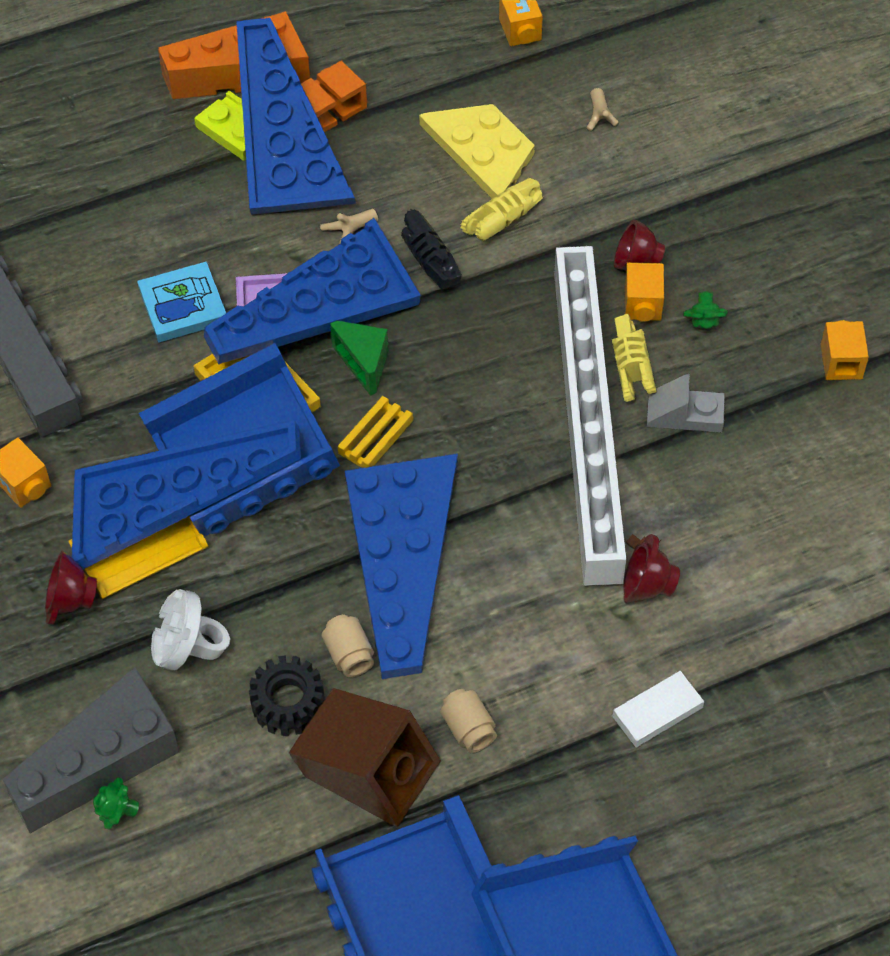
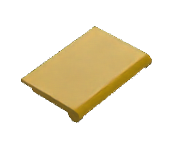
(146, 557)

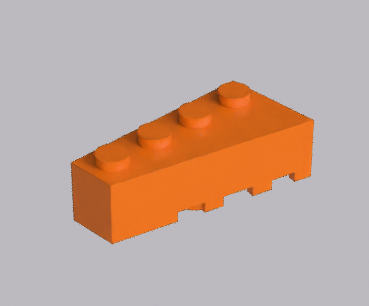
(212, 60)

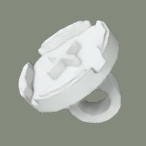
(183, 632)

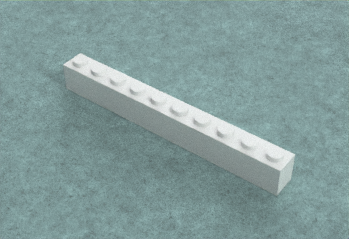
(589, 418)

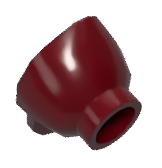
(638, 246)
(649, 572)
(68, 588)

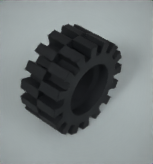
(281, 675)

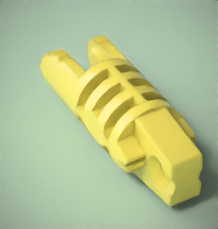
(502, 209)
(632, 358)

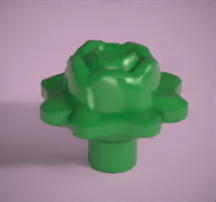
(705, 312)
(113, 803)

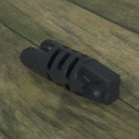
(430, 250)

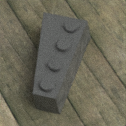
(108, 740)

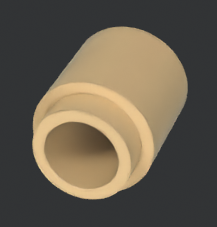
(348, 645)
(468, 720)

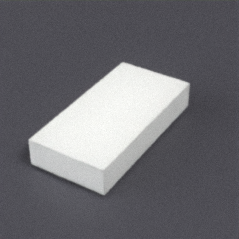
(658, 709)

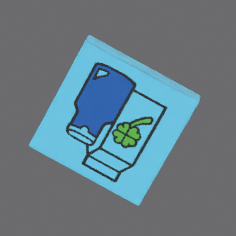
(181, 301)

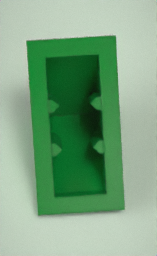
(362, 350)

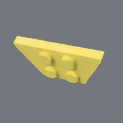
(481, 144)

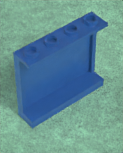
(240, 399)
(410, 889)
(572, 905)

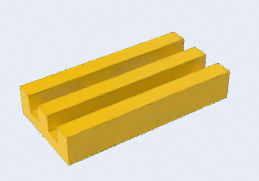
(365, 424)

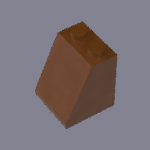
(366, 754)

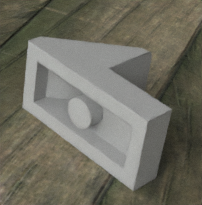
(679, 408)

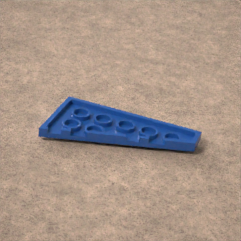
(284, 141)
(344, 284)
(148, 492)
(400, 543)

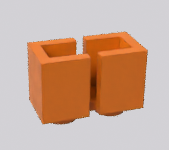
(338, 91)

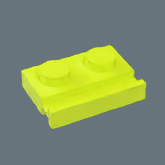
(225, 124)

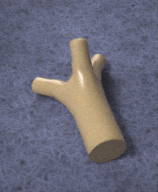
(600, 109)
(350, 224)

